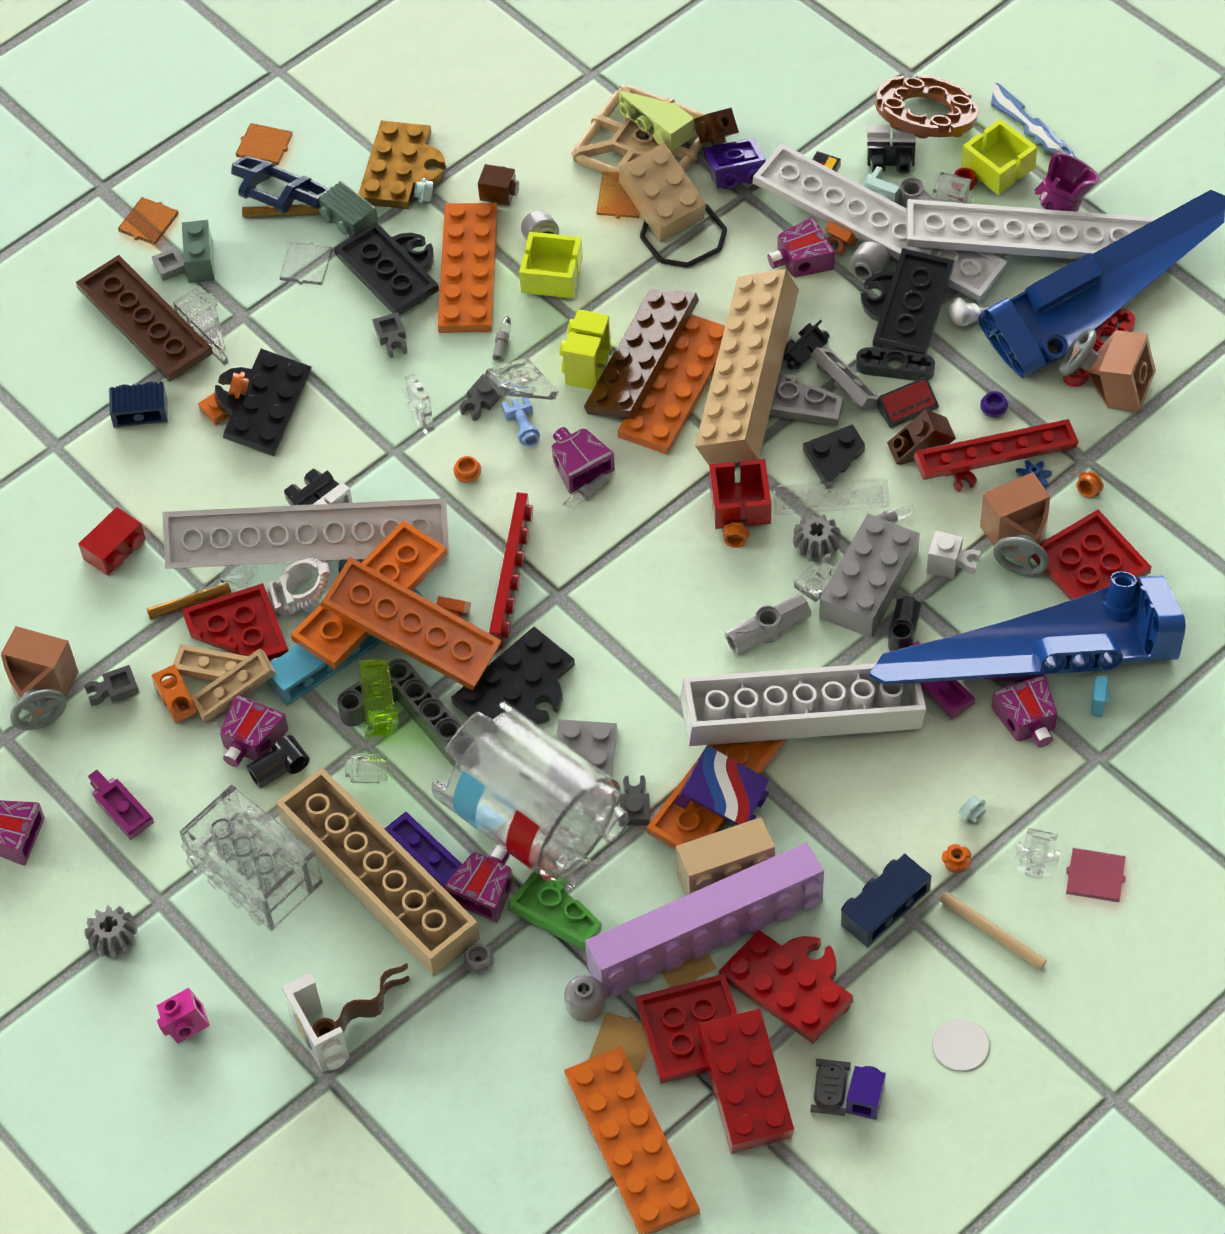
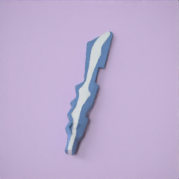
(1034, 127)

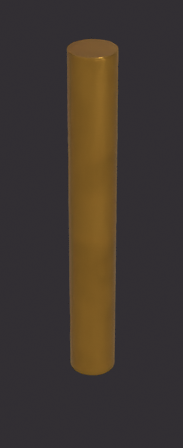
(262, 211)
(188, 600)

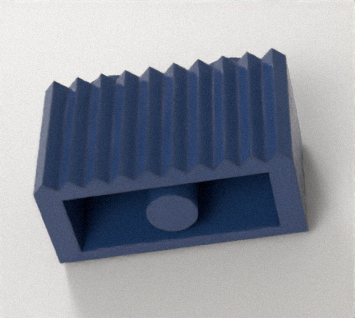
(138, 404)

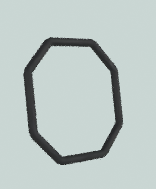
(696, 260)

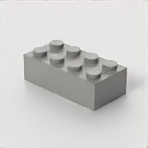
(869, 575)

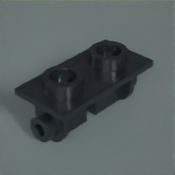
(811, 337)

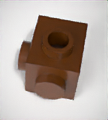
(710, 126)
(497, 184)

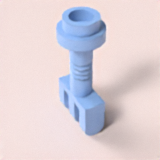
(528, 434)

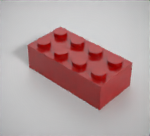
(745, 1080)

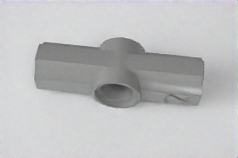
(755, 629)

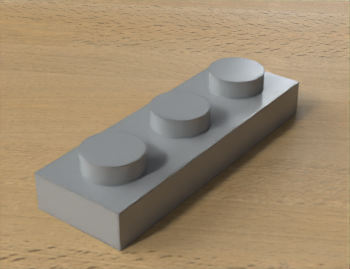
(845, 378)

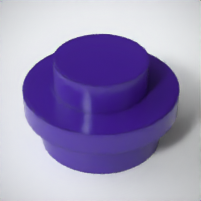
(994, 404)

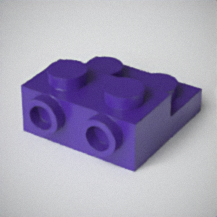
(734, 162)

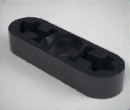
(877, 354)

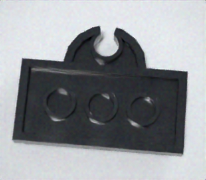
(390, 266)
(908, 301)
(269, 401)
(522, 677)

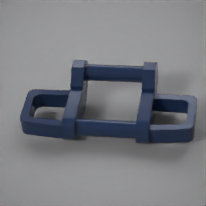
(263, 170)

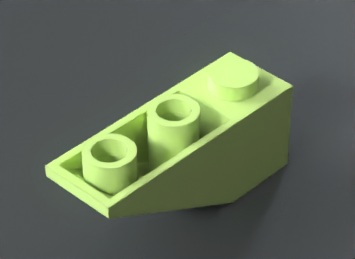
(660, 119)

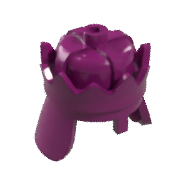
(1066, 183)

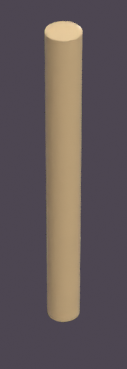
(993, 931)

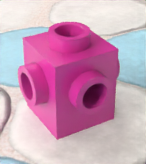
(182, 1016)

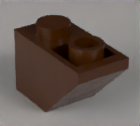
(921, 433)

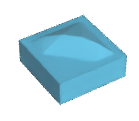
(1101, 696)

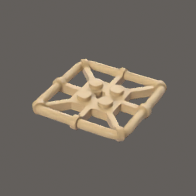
(627, 136)

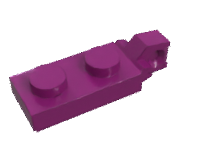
(120, 805)

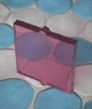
(1095, 875)

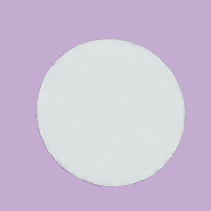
(960, 1044)

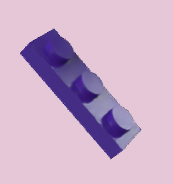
(424, 848)

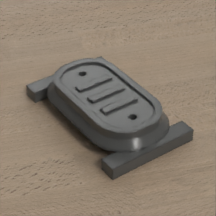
(830, 1087)

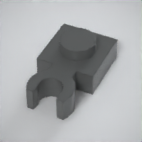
(390, 332)
(479, 396)
(116, 685)
(636, 802)

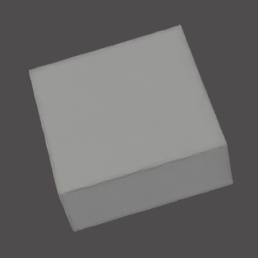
(169, 264)

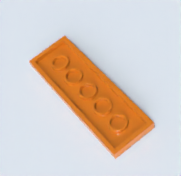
(468, 267)
(676, 387)
(404, 558)
(411, 623)
(679, 825)
(631, 1142)

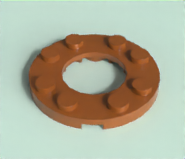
(896, 90)

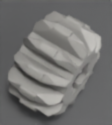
(816, 537)
(100, 932)

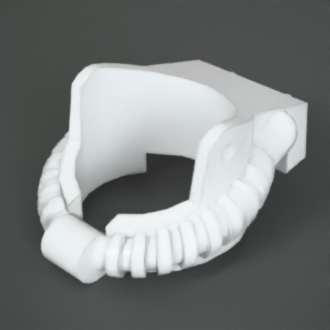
(283, 592)

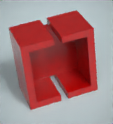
(741, 501)

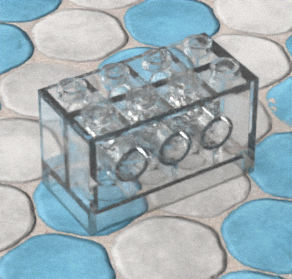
(250, 858)

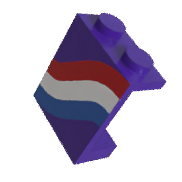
(724, 787)

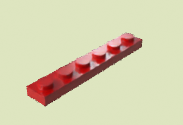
(995, 449)
(513, 558)

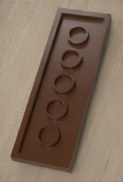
(144, 318)
(641, 353)

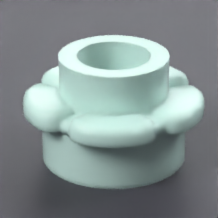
(423, 190)
(972, 809)

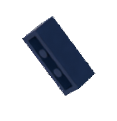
(885, 899)

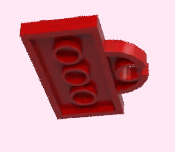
(789, 982)

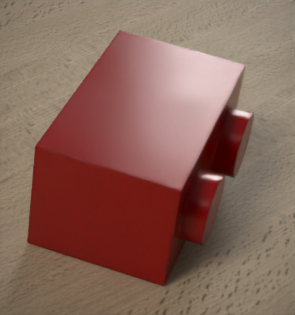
(112, 541)

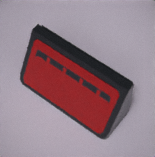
(907, 402)

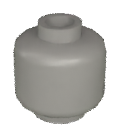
(539, 222)
(869, 259)
(584, 998)

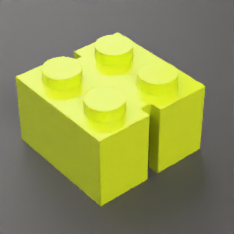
(999, 156)
(551, 265)
(585, 349)

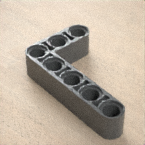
(418, 708)

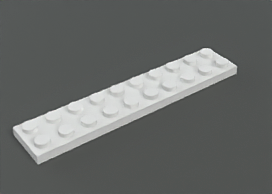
(866, 215)
(1014, 229)
(293, 532)

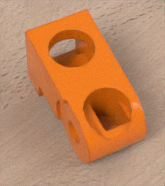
(174, 694)

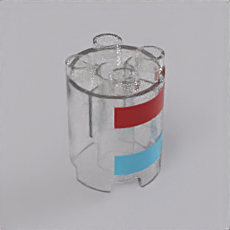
(531, 794)

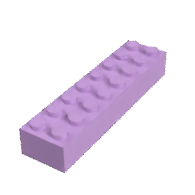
(705, 920)

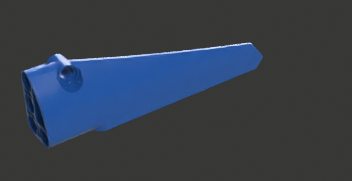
(1094, 286)
(1094, 632)

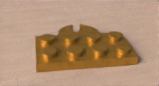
(398, 162)

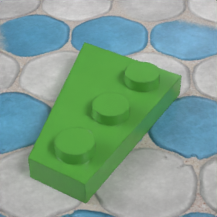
(554, 910)

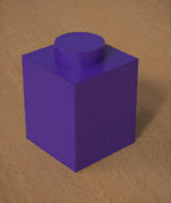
(865, 1092)

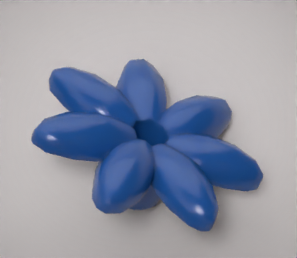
(1037, 469)

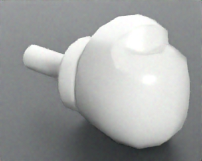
(964, 314)

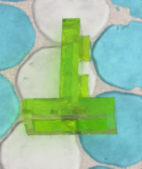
(377, 697)

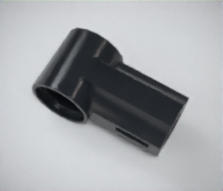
(904, 623)
(285, 757)

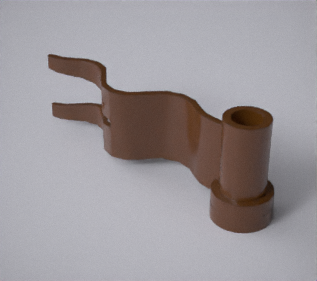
(361, 1007)

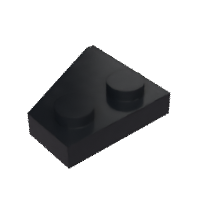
(834, 452)

